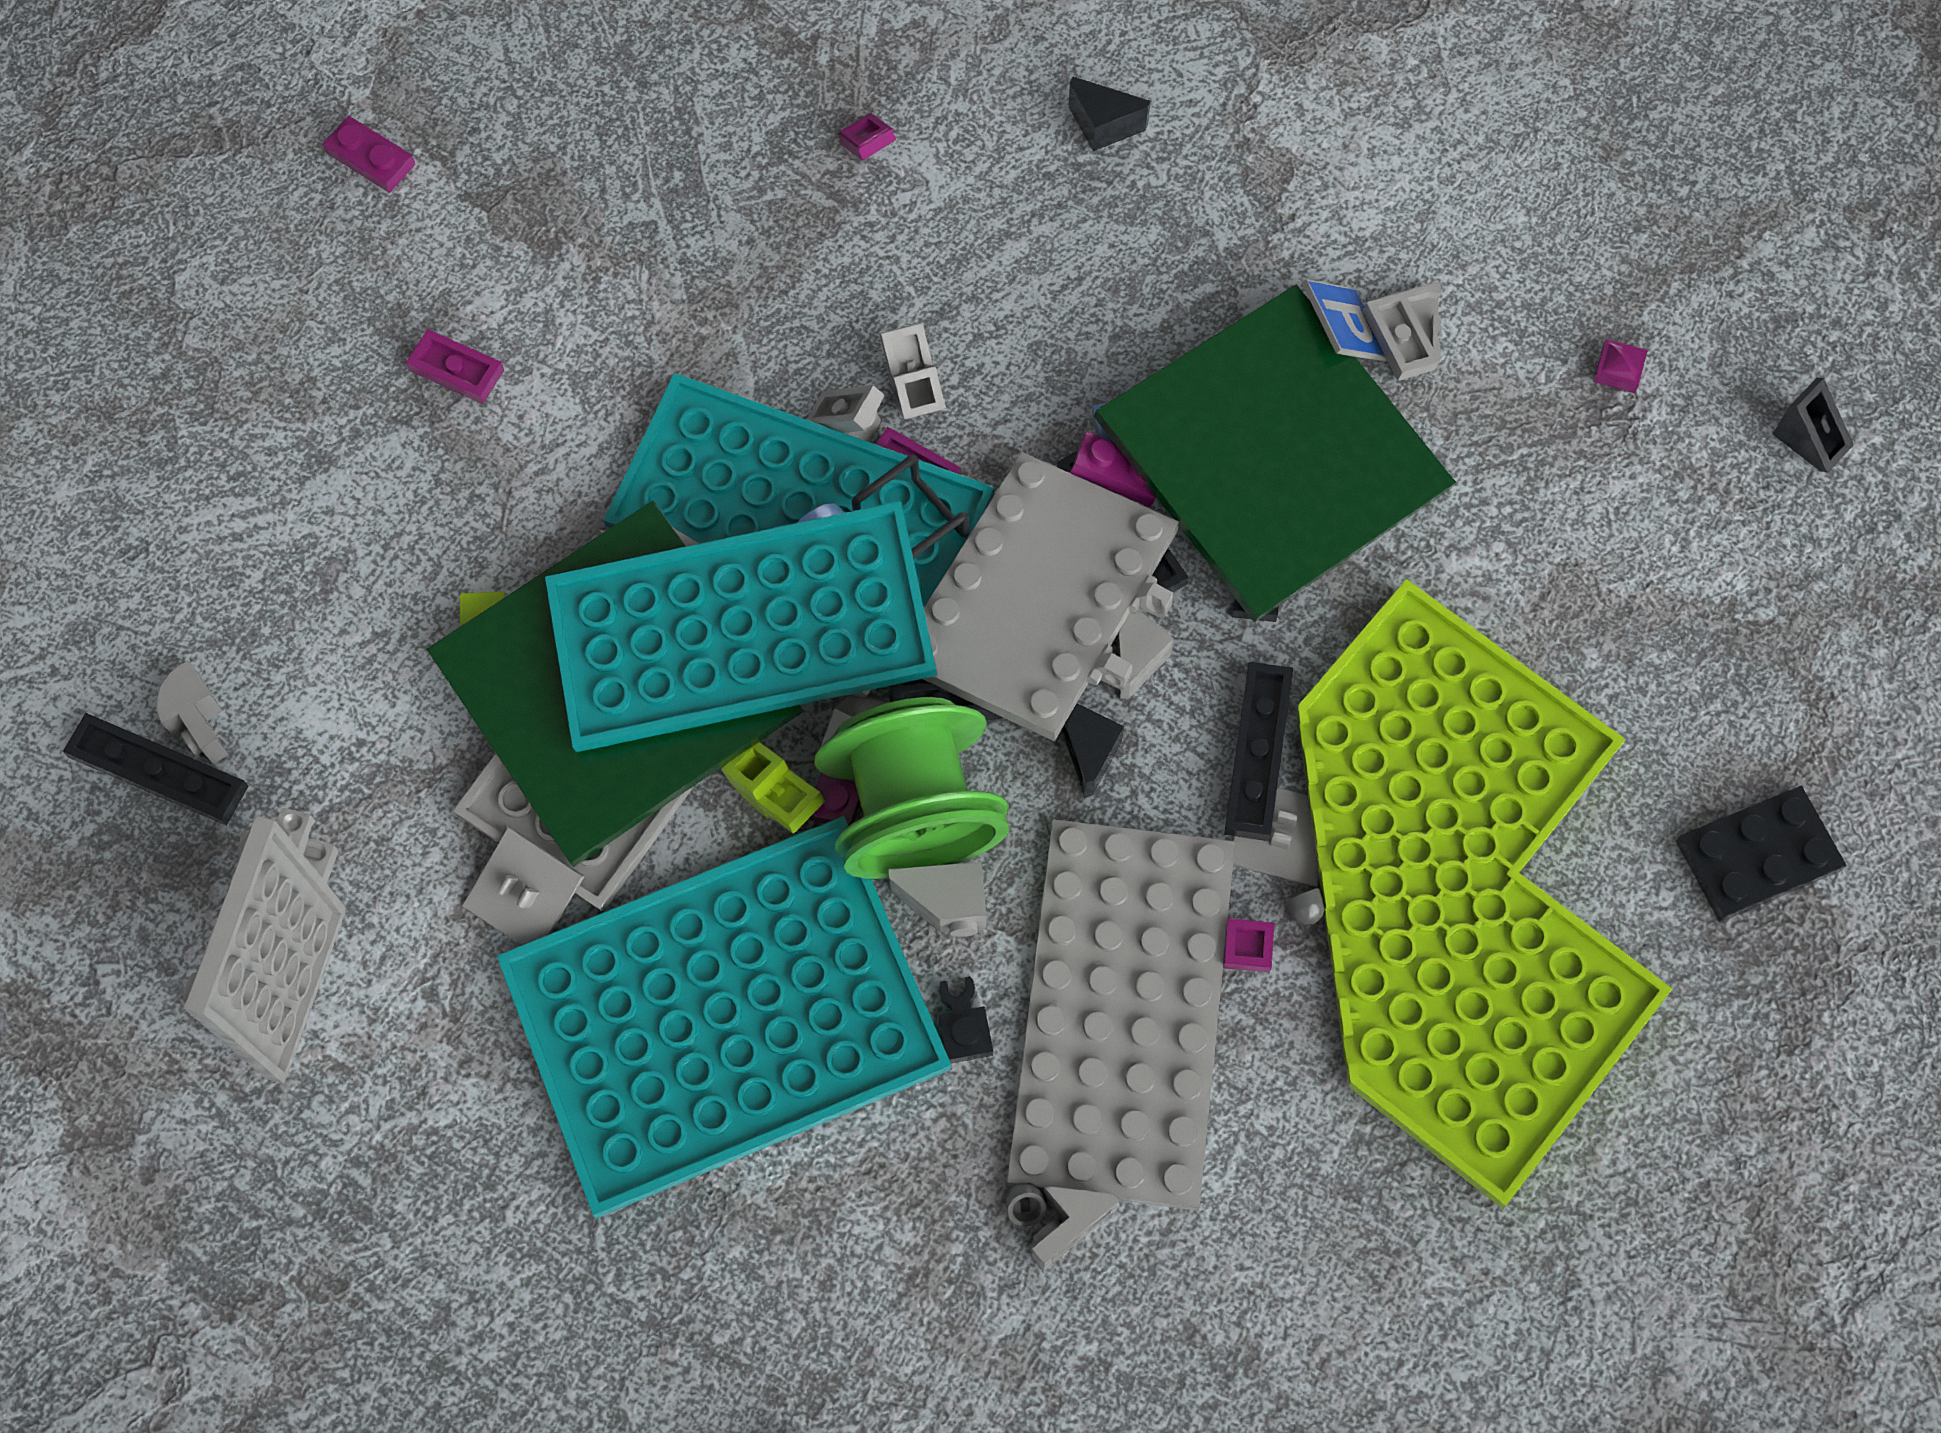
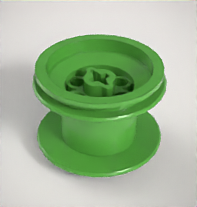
(912, 787)

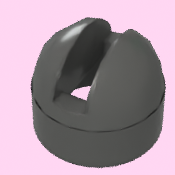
(1306, 908)
(1036, 1202)

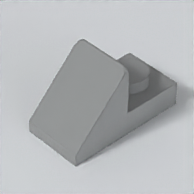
(849, 410)
(1081, 1214)

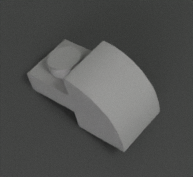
(912, 371)
(185, 707)

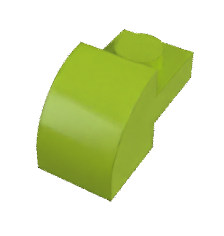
(773, 787)

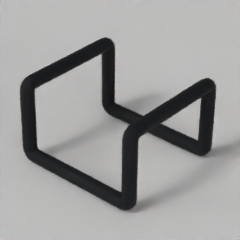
(959, 522)

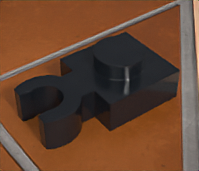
(965, 1028)

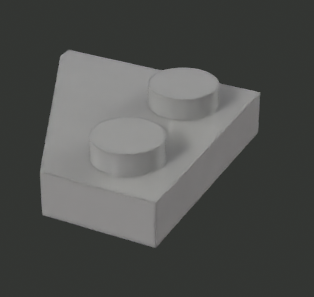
(1407, 329)

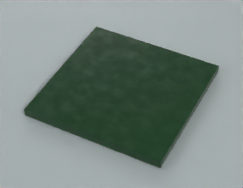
(1274, 452)
(513, 689)

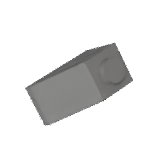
(944, 895)

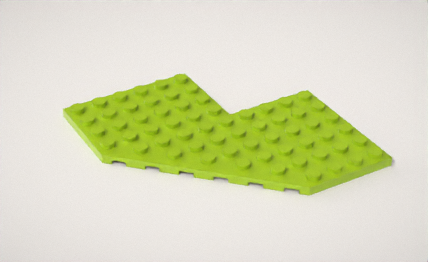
(1457, 981)

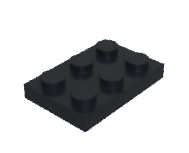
(1760, 853)

